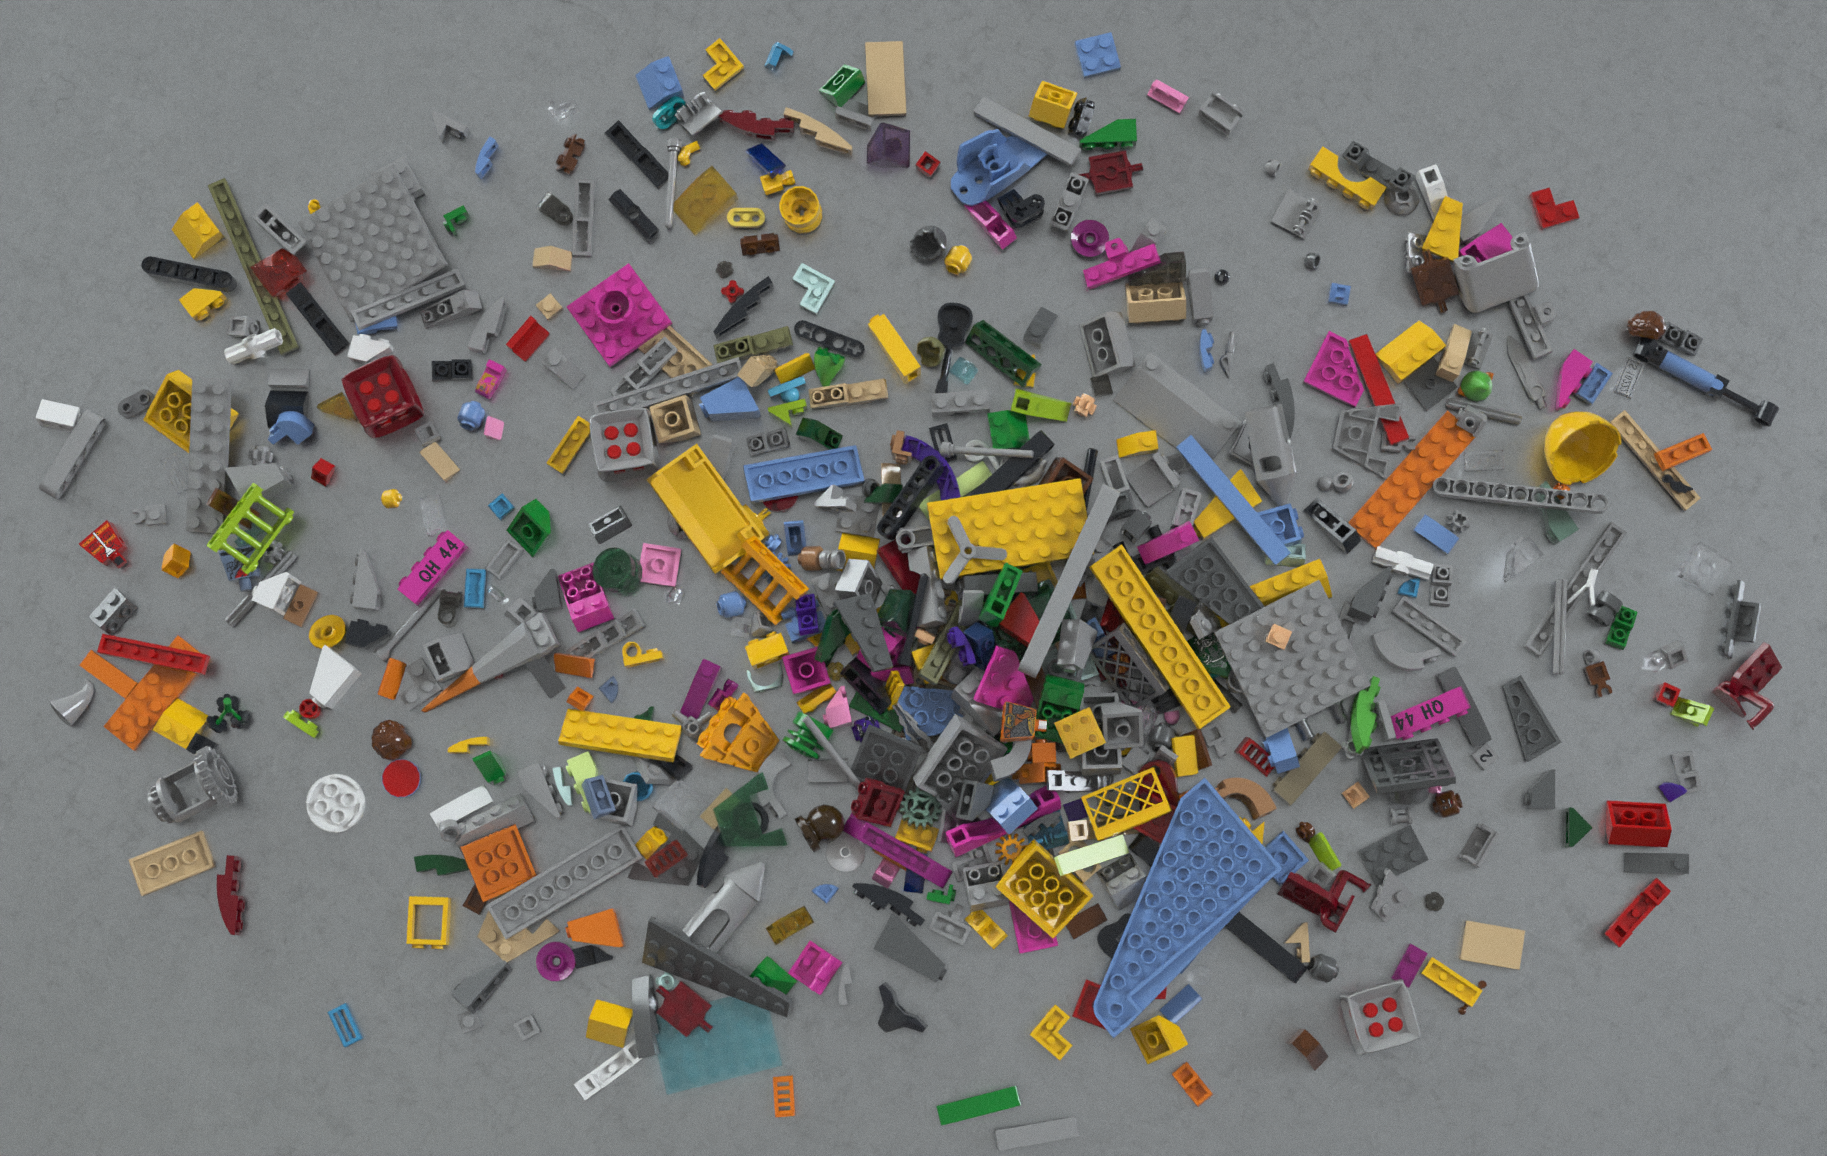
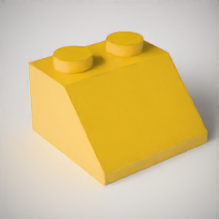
(1052, 104)
(196, 230)
(767, 650)
(181, 723)

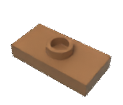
(300, 605)

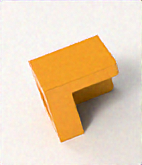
(176, 560)

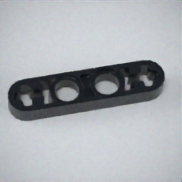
(830, 337)

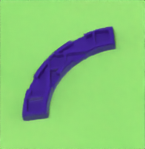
(947, 481)

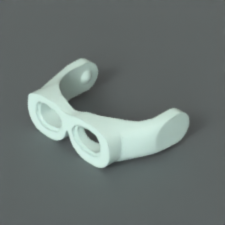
(777, 684)

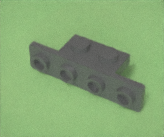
(1742, 622)

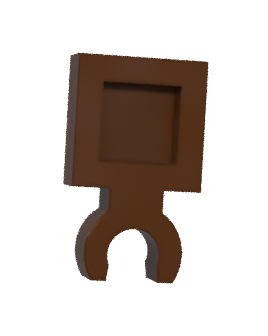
(1597, 675)

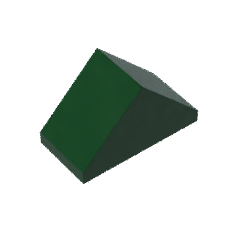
(1575, 827)

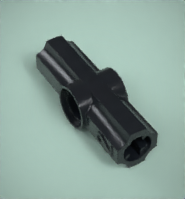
(641, 222)

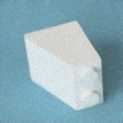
(332, 678)

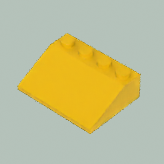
(172, 409)
(1041, 892)

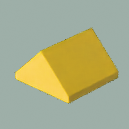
(859, 548)
(609, 1023)

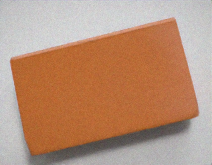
(574, 664)
(392, 679)

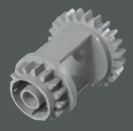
(213, 777)

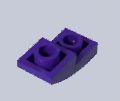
(807, 614)
(958, 639)

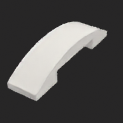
(608, 1071)

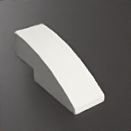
(463, 806)

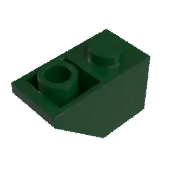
(818, 434)

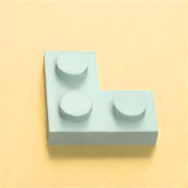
(817, 285)

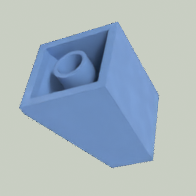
(729, 402)

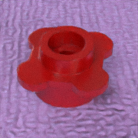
(732, 297)

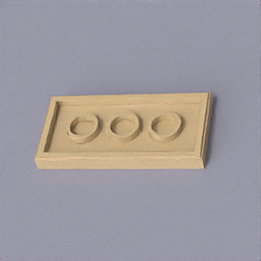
(885, 78)
(684, 361)
(172, 863)

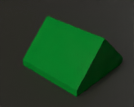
(843, 85)

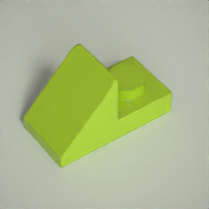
(782, 411)
(1692, 712)

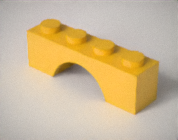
(1365, 192)

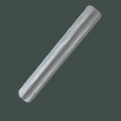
(1493, 413)

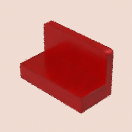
(527, 339)

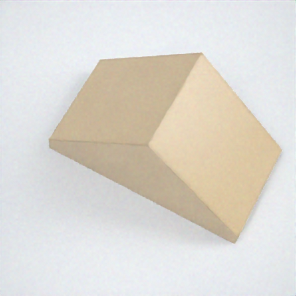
(552, 258)

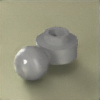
(1326, 483)

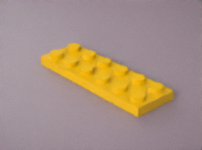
(620, 735)

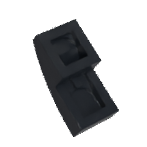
(678, 768)

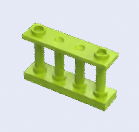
(231, 526)

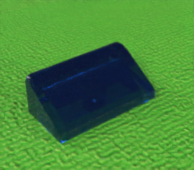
(765, 159)

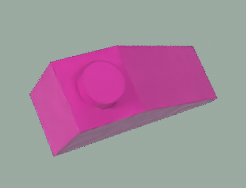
(1168, 543)

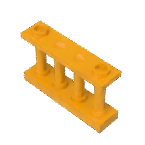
(771, 564)

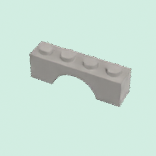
(933, 608)

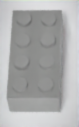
(1099, 760)

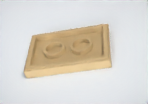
(1492, 945)

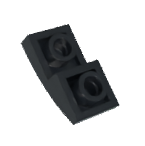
(451, 370)

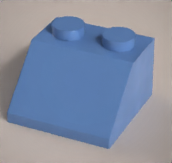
(659, 83)

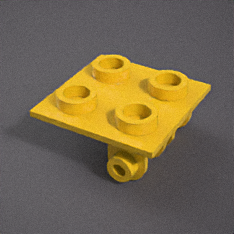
(1080, 732)

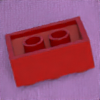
(1637, 824)

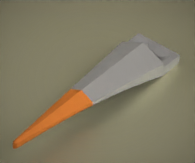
(521, 646)

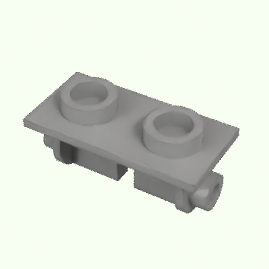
(1478, 347)

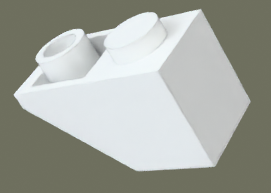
(365, 349)

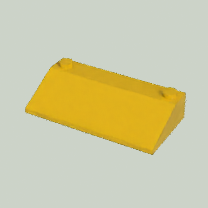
(704, 507)

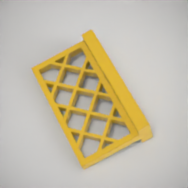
(1132, 820)

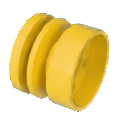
(800, 199)

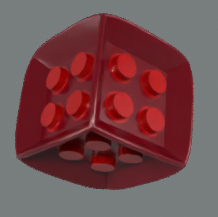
(382, 396)

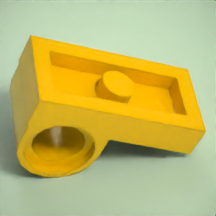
(651, 655)

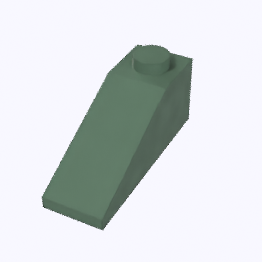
(1557, 522)

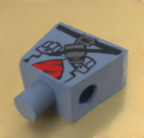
(233, 568)

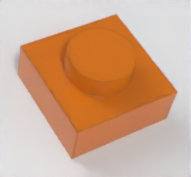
(580, 699)

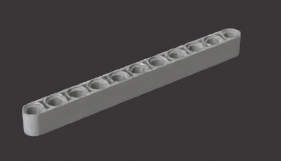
(1068, 581)

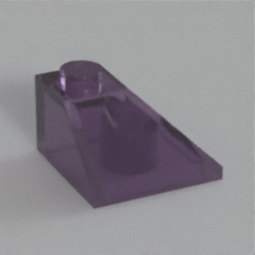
(889, 147)

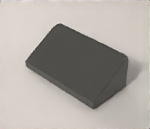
(610, 525)

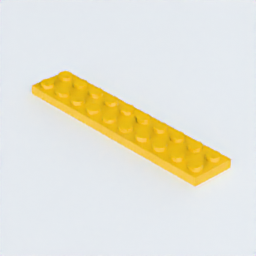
(1159, 636)

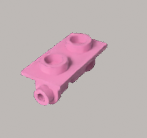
(1167, 96)

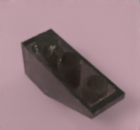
(1169, 270)

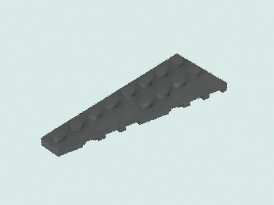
(1215, 582)
(702, 966)

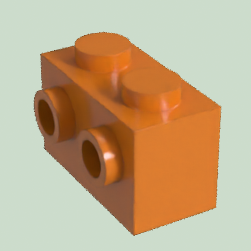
(1042, 752)

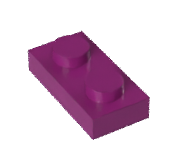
(1409, 964)

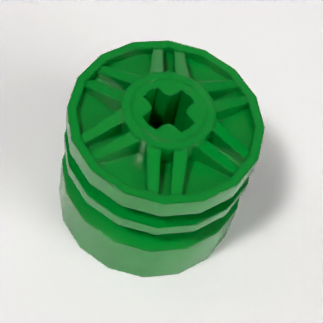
(804, 741)

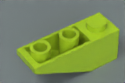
(1040, 405)

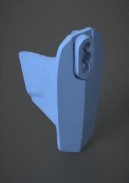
(995, 162)

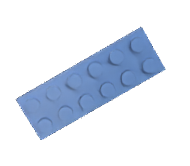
(803, 474)

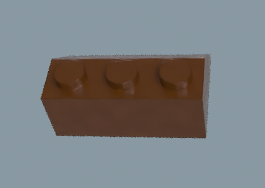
(1064, 470)

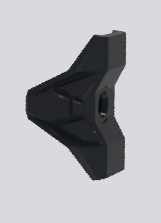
(894, 1015)

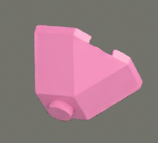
(838, 711)

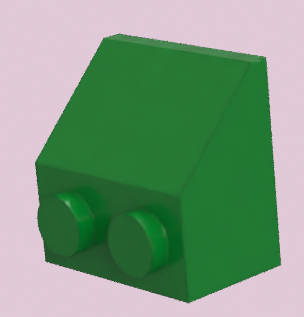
(1008, 429)

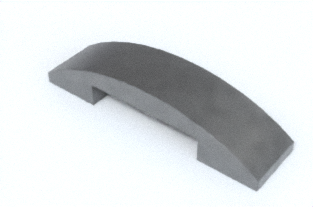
(1076, 782)

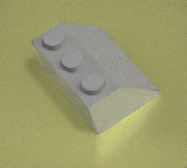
(1107, 344)

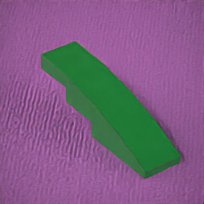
(978, 1105)

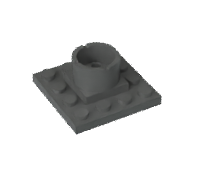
(1408, 769)

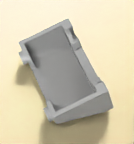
(1498, 278)

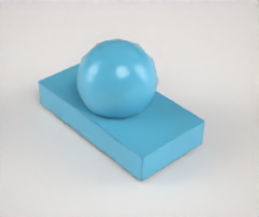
(788, 390)

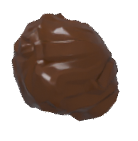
(1647, 325)
(390, 740)

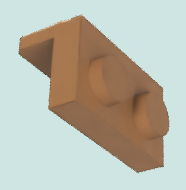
(896, 444)

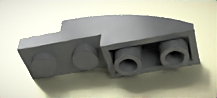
(1281, 392)

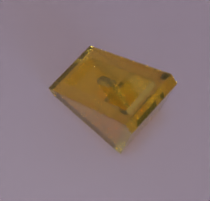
(338, 406)

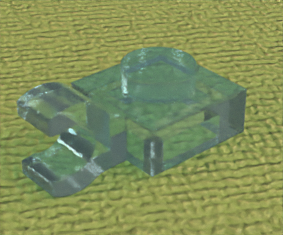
(254, 532)

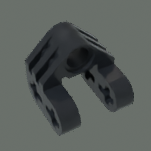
(1020, 210)

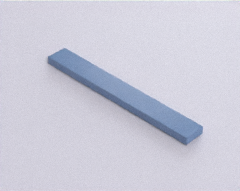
(1233, 500)

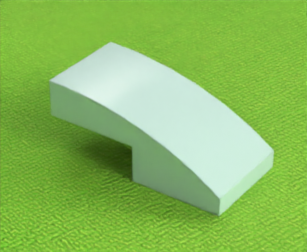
(565, 791)

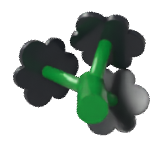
(227, 707)

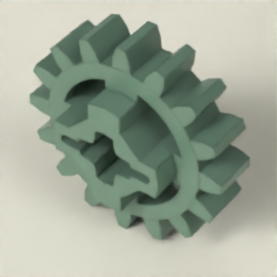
(913, 813)

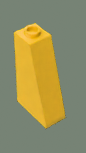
(894, 348)
(1216, 515)

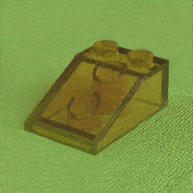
(704, 200)

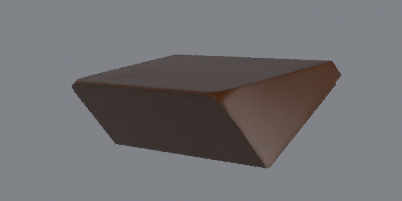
(1203, 757)

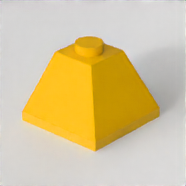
(1158, 1038)

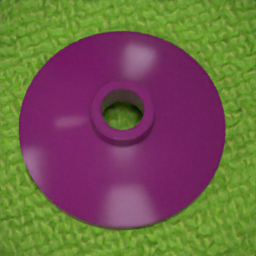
(1092, 229)
(545, 962)

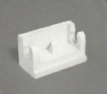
(57, 415)

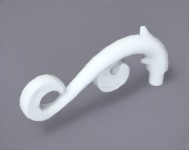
(1032, 477)

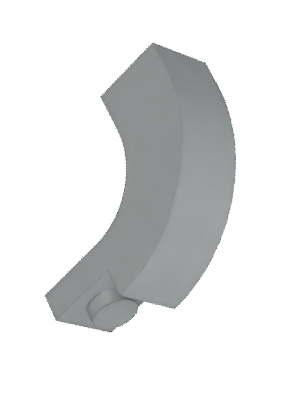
(1392, 654)
(1007, 765)
(771, 768)

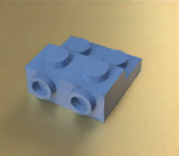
(1283, 523)

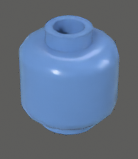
(471, 415)
(731, 604)

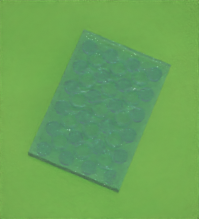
(734, 1047)

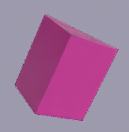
(805, 672)

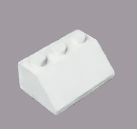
(276, 592)

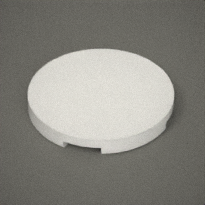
(335, 803)

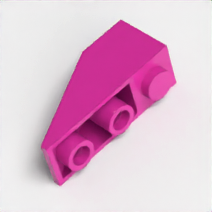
(1570, 374)

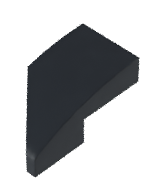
(589, 956)

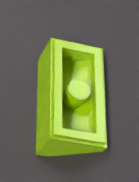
(1324, 851)

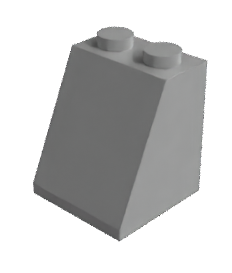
(268, 476)

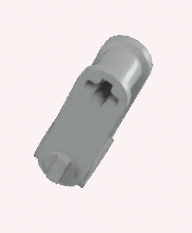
(920, 537)

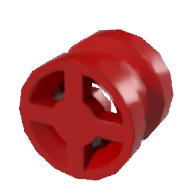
(307, 706)

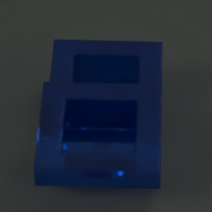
(913, 882)

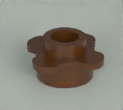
(1305, 831)

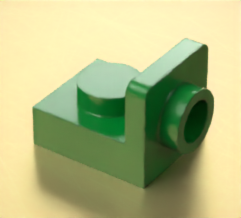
(455, 216)
(939, 897)

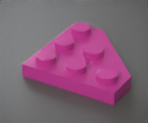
(1335, 371)
(1003, 681)

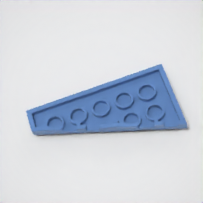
(929, 708)

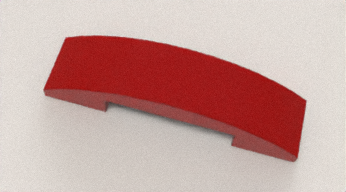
(1636, 912)

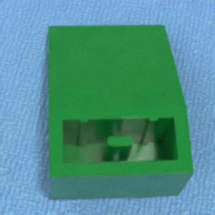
(1057, 701)

